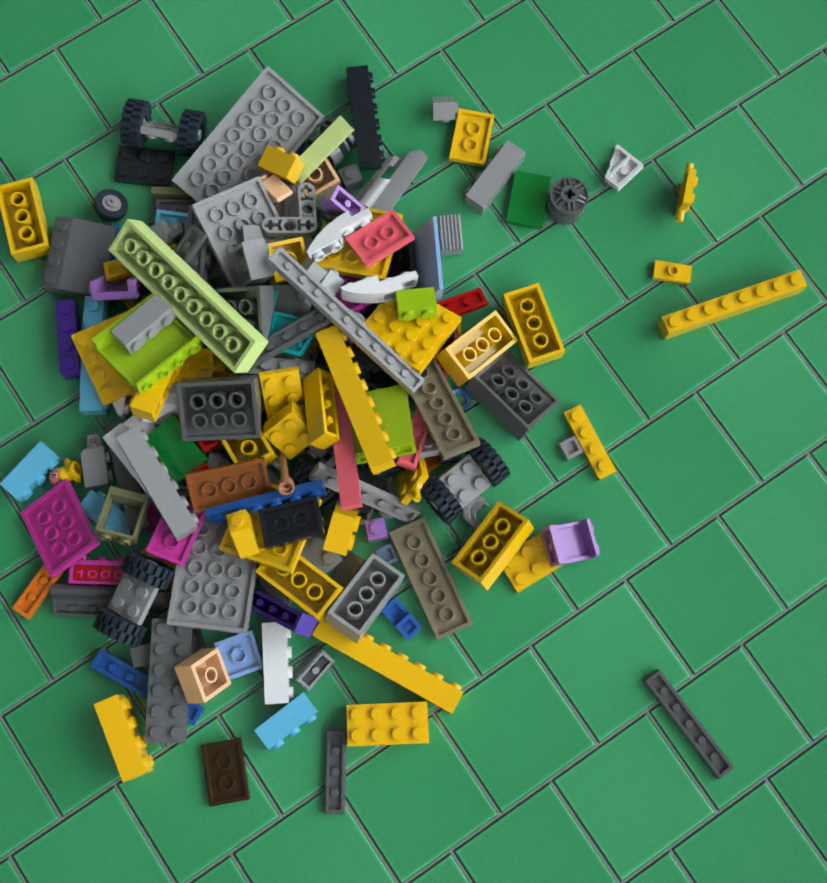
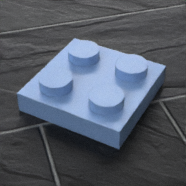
(240, 655)

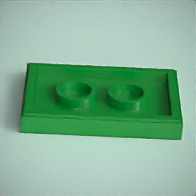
(528, 200)
(176, 455)

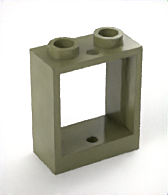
(126, 497)

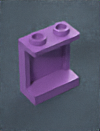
(101, 290)
(570, 542)

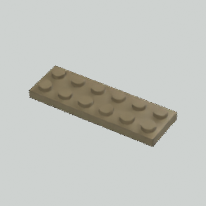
(443, 414)
(430, 578)

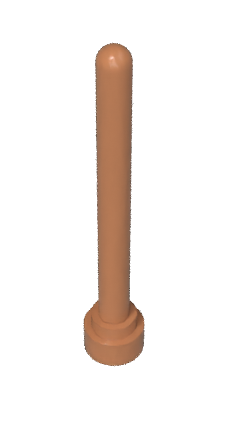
(285, 484)

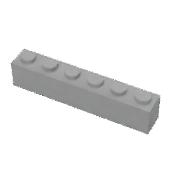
(157, 484)

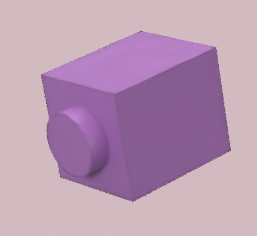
(376, 530)

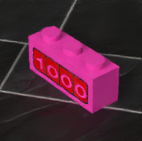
(96, 572)

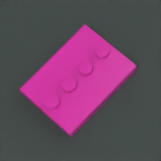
(60, 528)

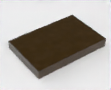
(225, 772)

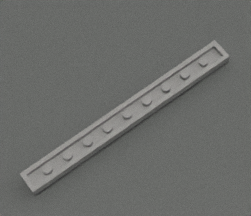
(345, 320)

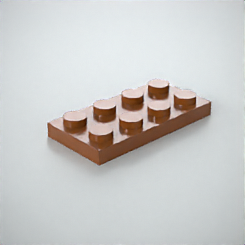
(228, 483)

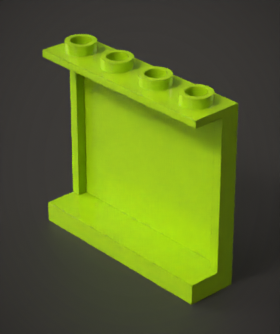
(154, 359)
(396, 419)

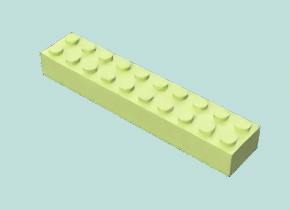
(188, 295)

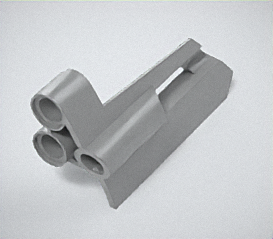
(385, 193)

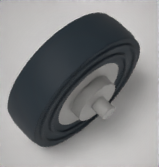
(110, 205)

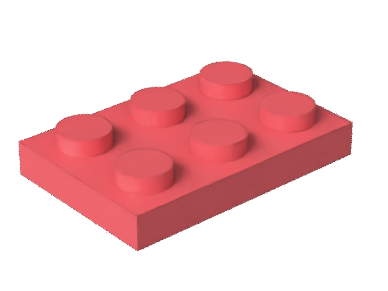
(379, 238)

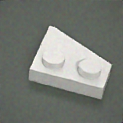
(622, 168)

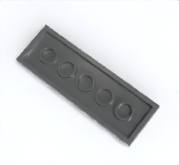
(165, 697)

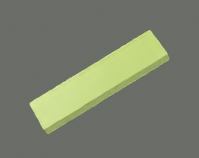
(324, 146)

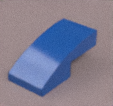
(401, 618)

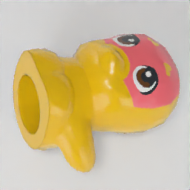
(71, 471)

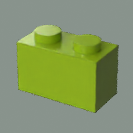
(416, 304)

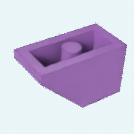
(338, 201)

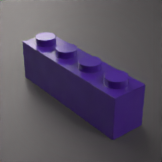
(67, 324)
(283, 613)

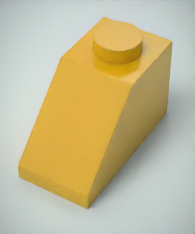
(243, 533)

